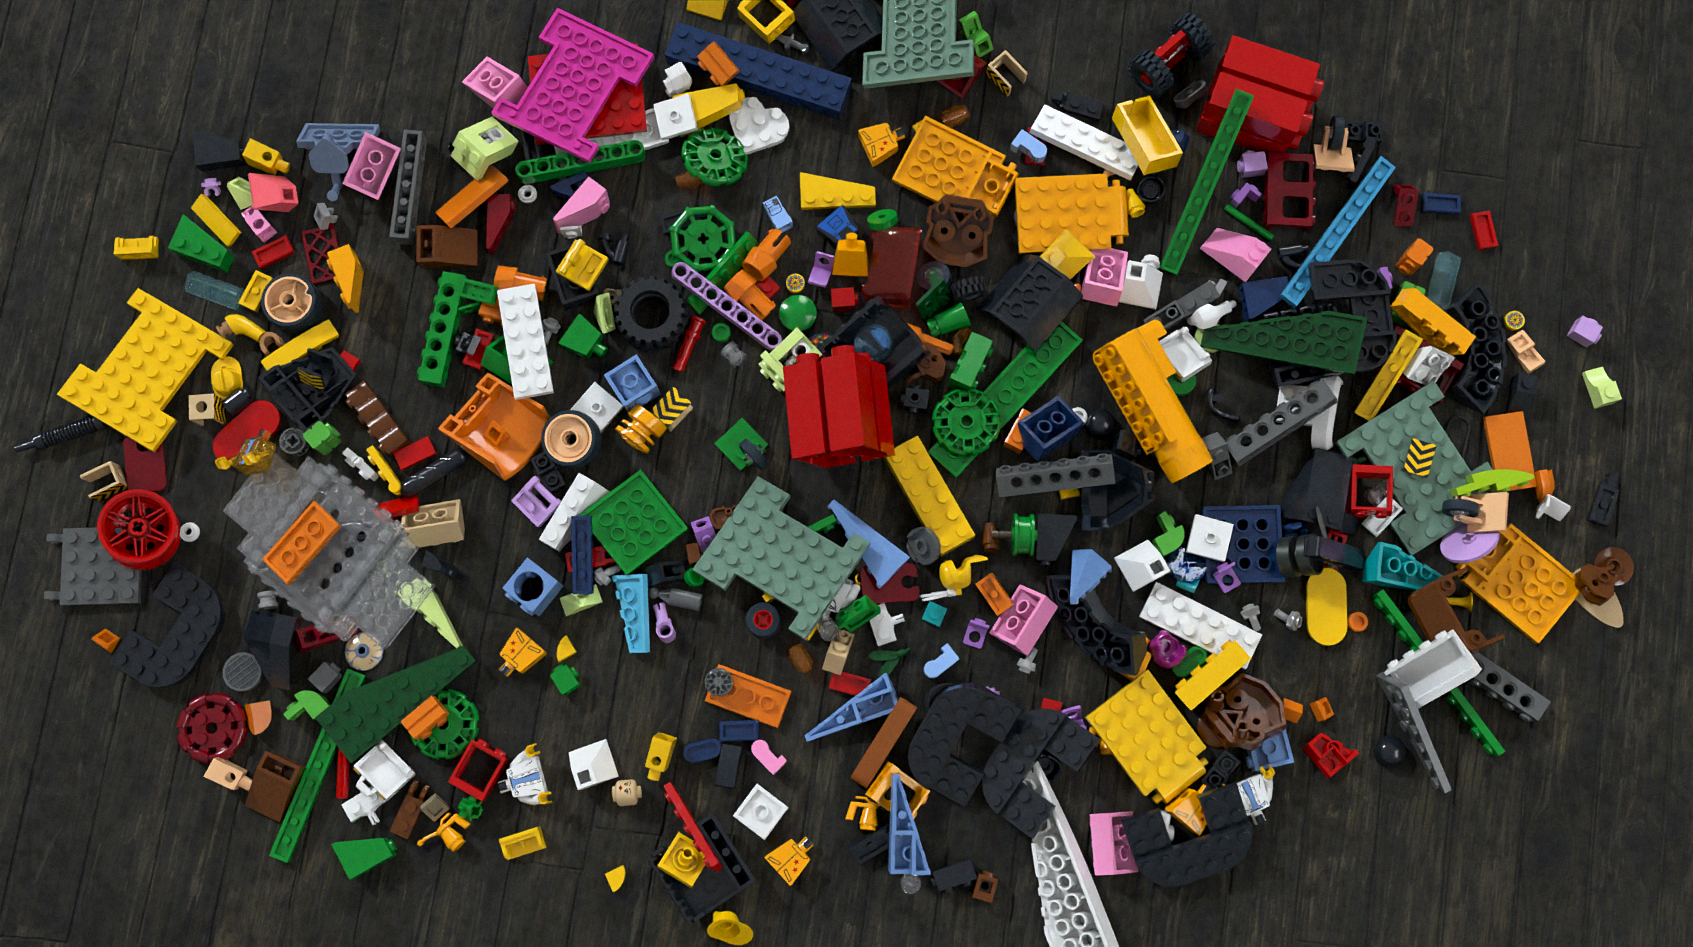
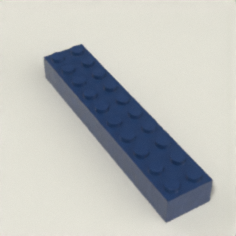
(764, 71)

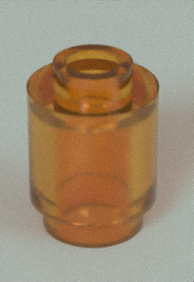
(955, 115)
(800, 658)

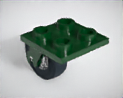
(934, 280)

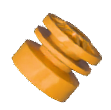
(641, 428)

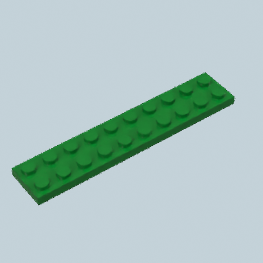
(1013, 389)

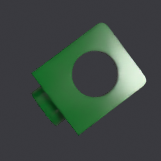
(475, 307)

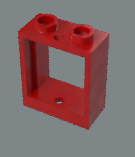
(1372, 472)
(468, 787)

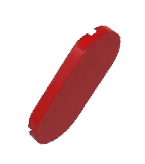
(246, 425)

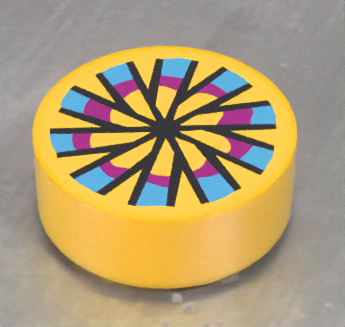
(795, 283)
(1514, 320)

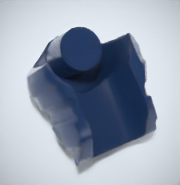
(1295, 529)

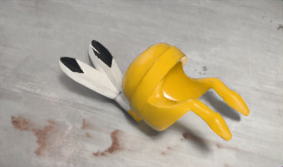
(953, 578)

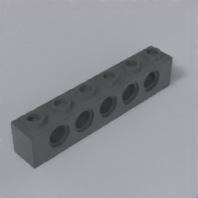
(408, 187)
(1292, 422)
(1065, 480)
(1535, 703)

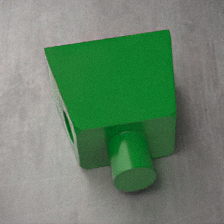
(583, 339)

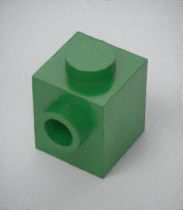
(565, 679)

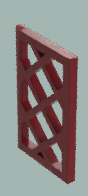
(308, 248)

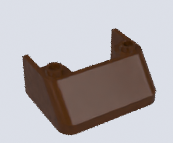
(1436, 614)

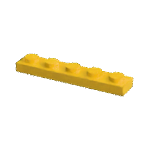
(1388, 375)

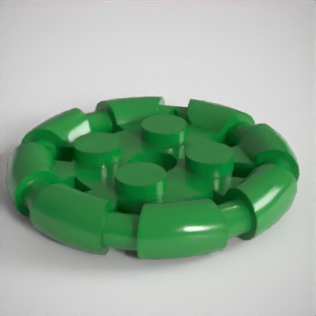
(712, 165)
(966, 433)
(454, 729)

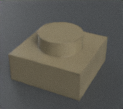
(434, 807)

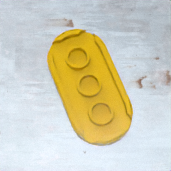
(1326, 607)

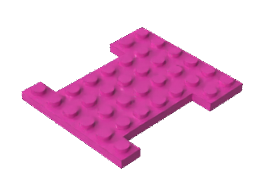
(574, 83)

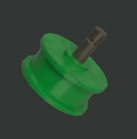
(1022, 535)

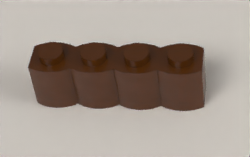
(377, 418)

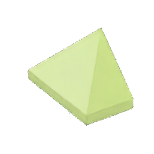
(241, 192)
(604, 313)
(577, 602)

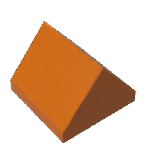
(496, 433)
(106, 640)
(1322, 709)
(1292, 710)

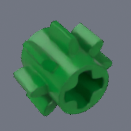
(470, 808)

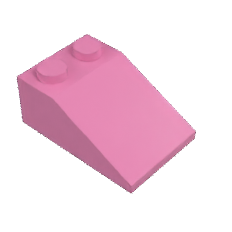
(493, 81)
(583, 206)
(1236, 251)
(1105, 276)

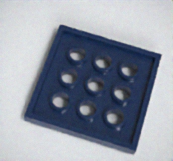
(1250, 514)

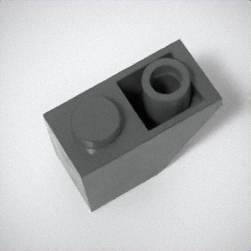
(1219, 452)

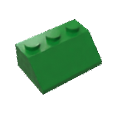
(496, 359)

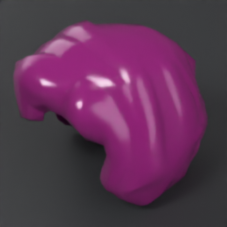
(1167, 650)

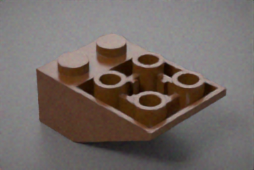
(446, 247)
(274, 785)

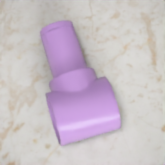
(662, 623)

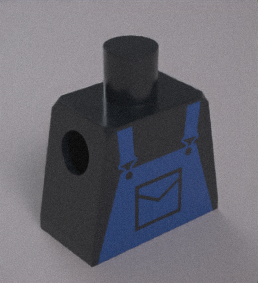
(837, 226)

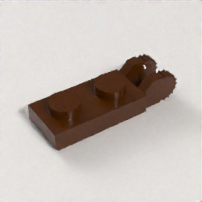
(409, 811)

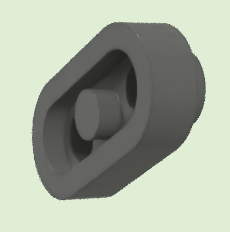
(1190, 94)

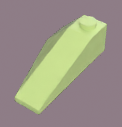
(436, 615)

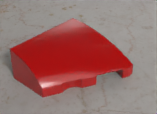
(1328, 754)

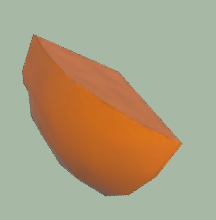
(1545, 484)
(258, 716)

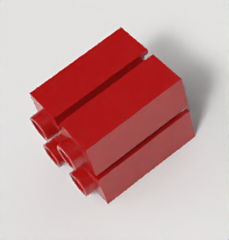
(1282, 92)
(838, 408)

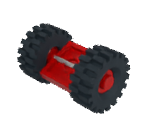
(1187, 39)

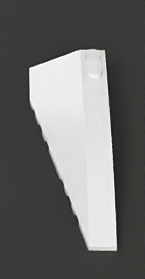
(1066, 888)

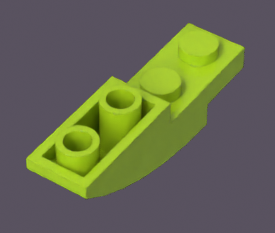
(1496, 479)

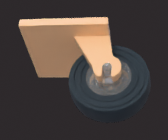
(1336, 155)
(1480, 511)

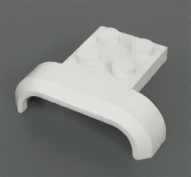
(1323, 423)

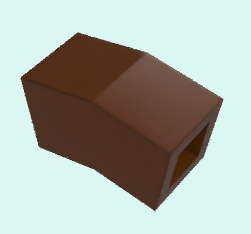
(693, 553)

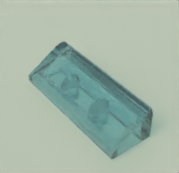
(1443, 279)
(213, 289)

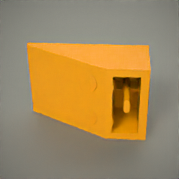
(347, 275)

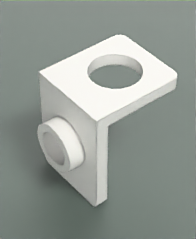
(571, 231)
(1552, 507)

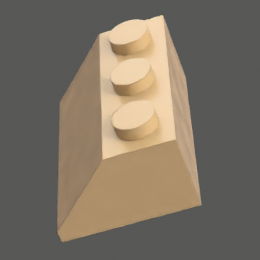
(435, 523)

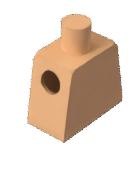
(221, 770)

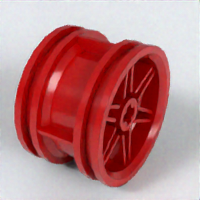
(138, 502)

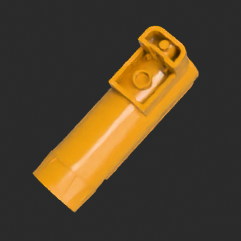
(1137, 377)

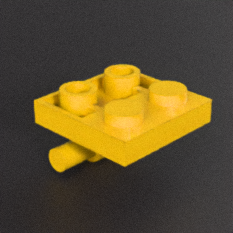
(582, 265)

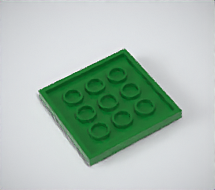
(634, 522)

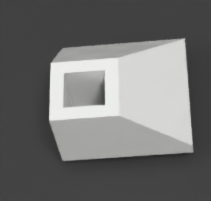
(1141, 285)
(1427, 365)
(1142, 565)
(592, 765)

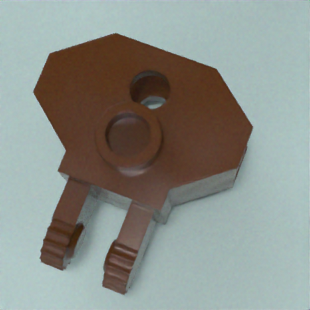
(927, 368)
(1598, 582)

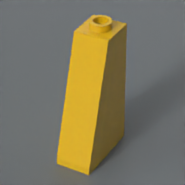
(715, 103)

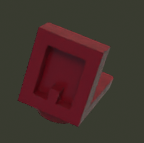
(1405, 204)

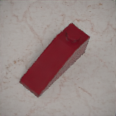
(499, 216)
(311, 639)

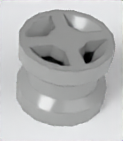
(267, 600)

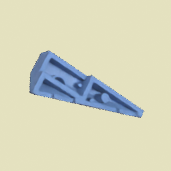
(881, 556)
(1086, 573)
(869, 704)
(905, 848)

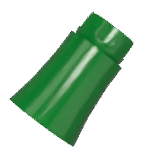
(948, 320)

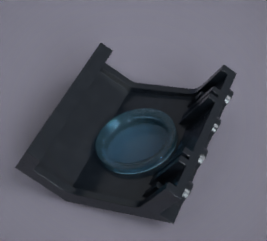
(882, 335)

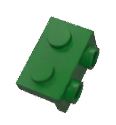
(857, 614)

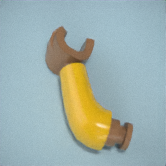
(242, 325)

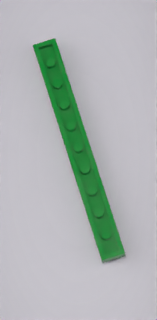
(1206, 181)
(1453, 696)
(310, 782)

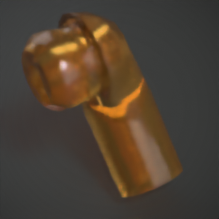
(958, 339)

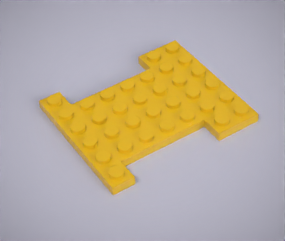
(144, 371)

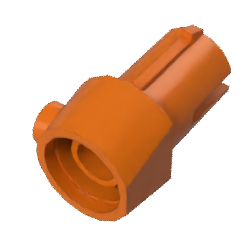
(762, 259)
(509, 277)
(743, 289)

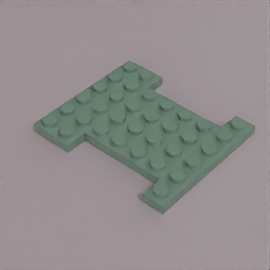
(918, 45)
(1387, 444)
(780, 556)

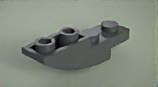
(1185, 306)

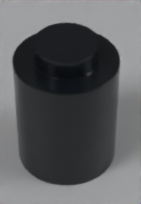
(237, 401)

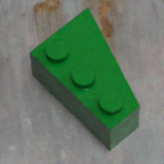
(196, 245)
(971, 362)

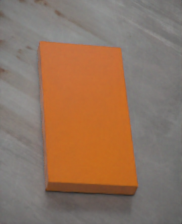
(471, 196)
(1509, 444)
(302, 543)
(753, 698)

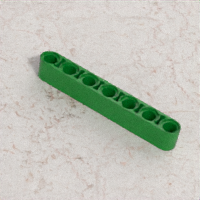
(573, 168)

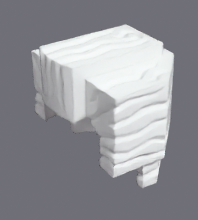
(677, 80)

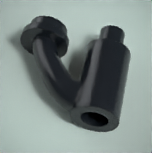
(1291, 251)
(619, 255)

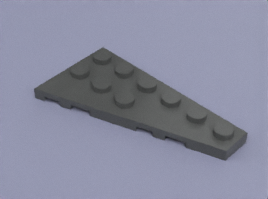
(1412, 723)

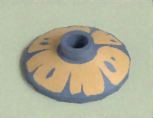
(366, 661)

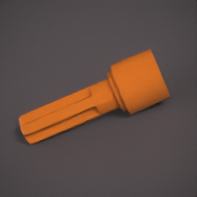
(942, 346)

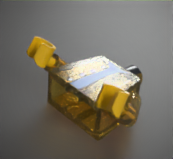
(253, 456)

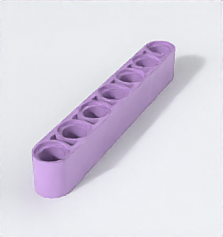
(722, 297)

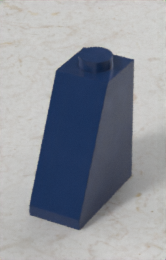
(1261, 296)

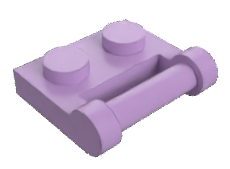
(532, 506)

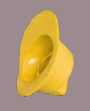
(226, 377)
(729, 929)

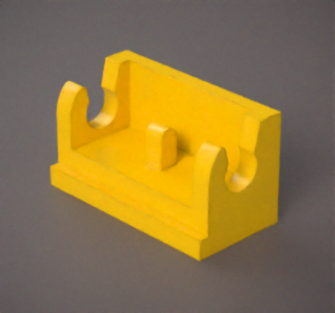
(136, 248)
(522, 843)

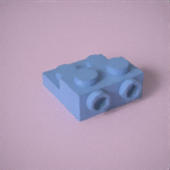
(1273, 752)

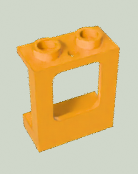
(883, 782)

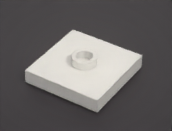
(675, 117)
(598, 405)
(1209, 538)
(760, 811)

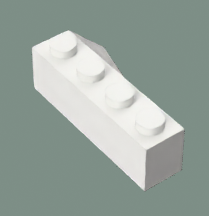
(579, 497)

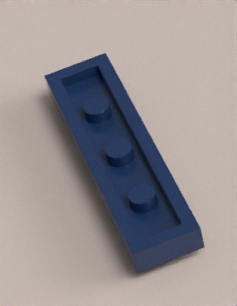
(582, 554)

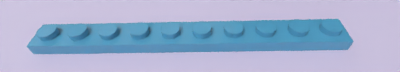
(1338, 229)

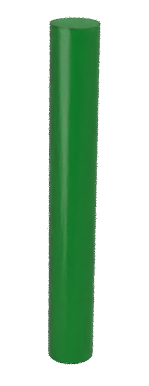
(1248, 222)

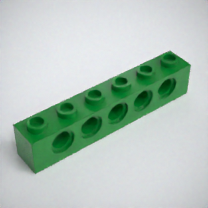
(438, 376)

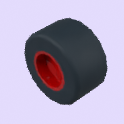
(763, 620)

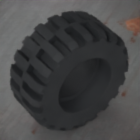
(643, 291)

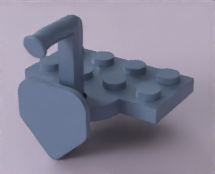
(330, 148)

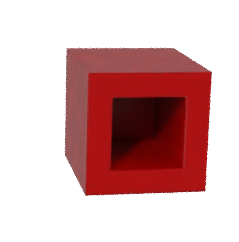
(843, 299)

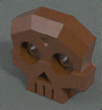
(956, 246)
(1256, 704)

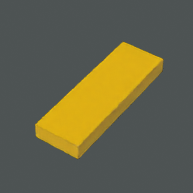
(215, 220)

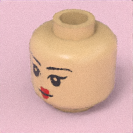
(626, 792)

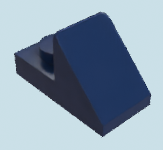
(565, 188)

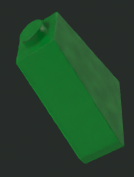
(363, 855)

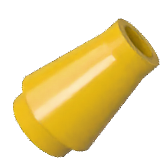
(1134, 205)

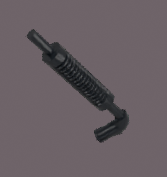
(62, 434)

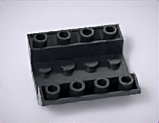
(838, 27)
(1031, 300)

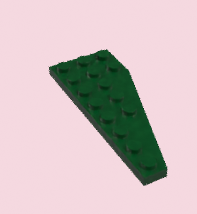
(1311, 340)
(376, 709)

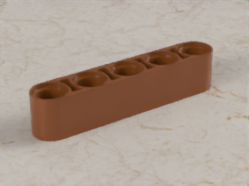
(883, 742)

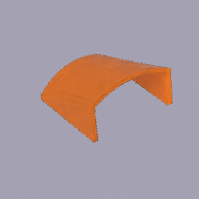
(520, 418)

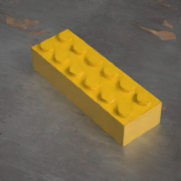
(929, 495)

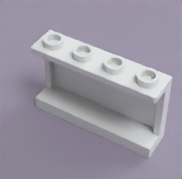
(1435, 667)

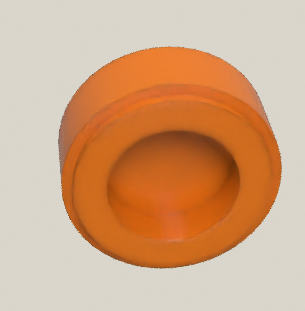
(1357, 621)

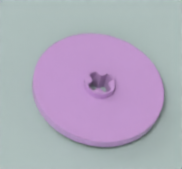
(1466, 547)

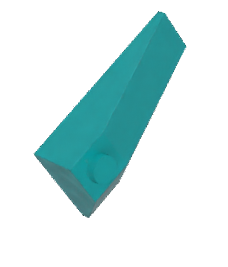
(1396, 569)

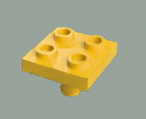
(682, 860)

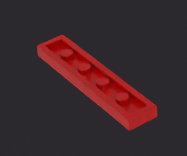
(691, 828)

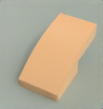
(1524, 351)

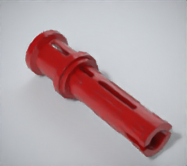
(692, 335)

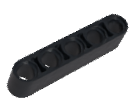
(1333, 552)

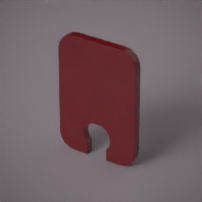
(144, 469)
(893, 589)

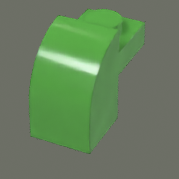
(972, 29)
(1172, 536)
(308, 701)

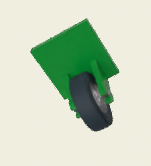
(743, 446)

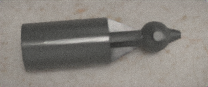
(678, 597)

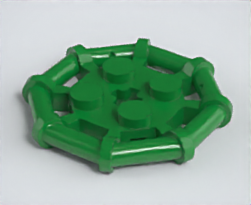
(695, 230)

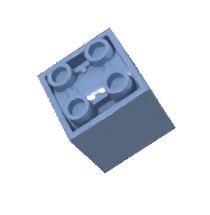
(632, 383)
(530, 570)

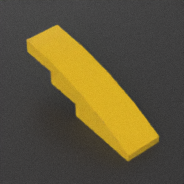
(297, 347)

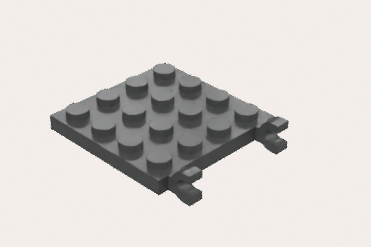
(90, 573)

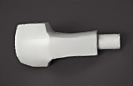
(1209, 315)

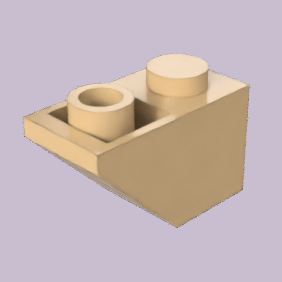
(838, 652)

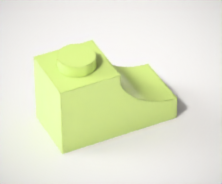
(1601, 388)

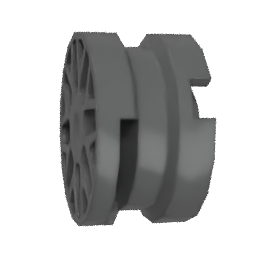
(293, 442)
(718, 682)

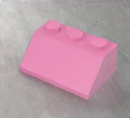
(371, 166)
(1025, 620)
(1110, 844)

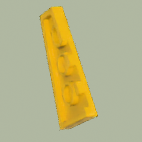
(830, 193)

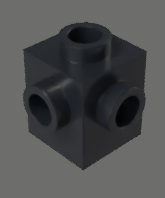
(919, 395)

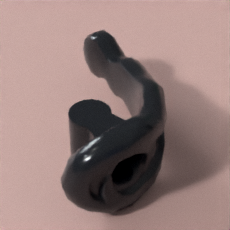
(1209, 398)

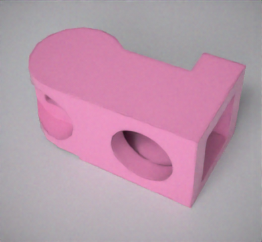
(259, 224)
(766, 757)

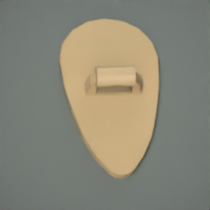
(1608, 613)

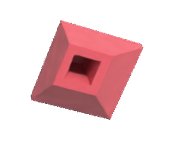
(272, 192)

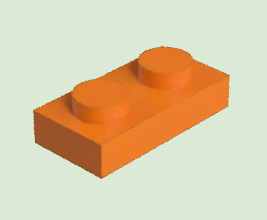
(994, 594)

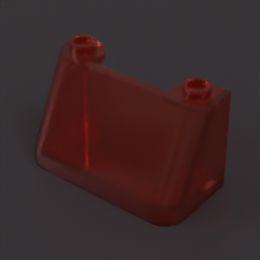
(892, 265)

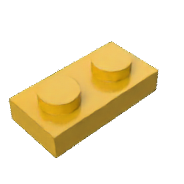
(252, 295)

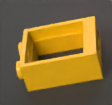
(775, 28)

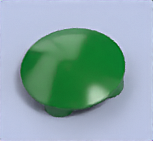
(798, 313)

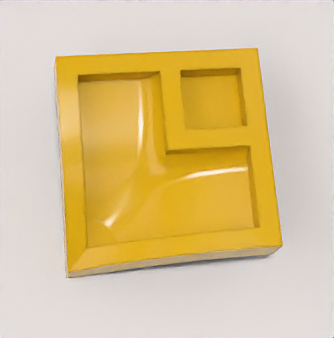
(1067, 254)

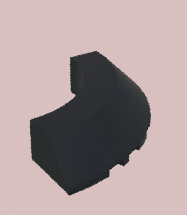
(1486, 357)
(1096, 629)

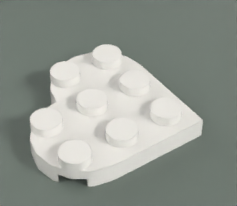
(757, 126)

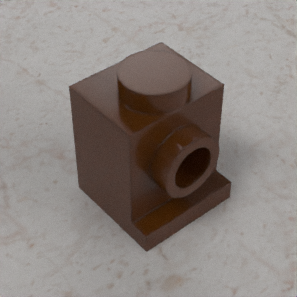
(987, 894)

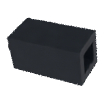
(953, 875)

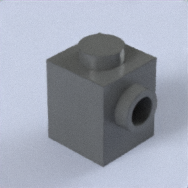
(326, 676)

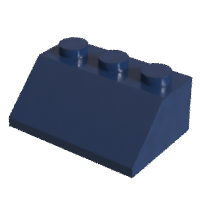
(1049, 428)

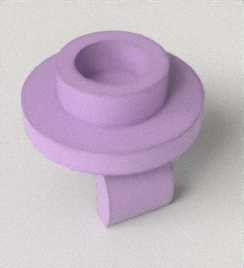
(211, 183)

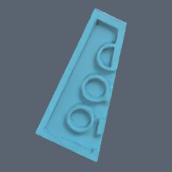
(633, 597)

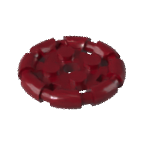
(200, 725)

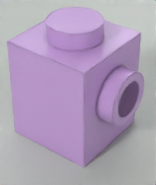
(1252, 164)
(1585, 331)

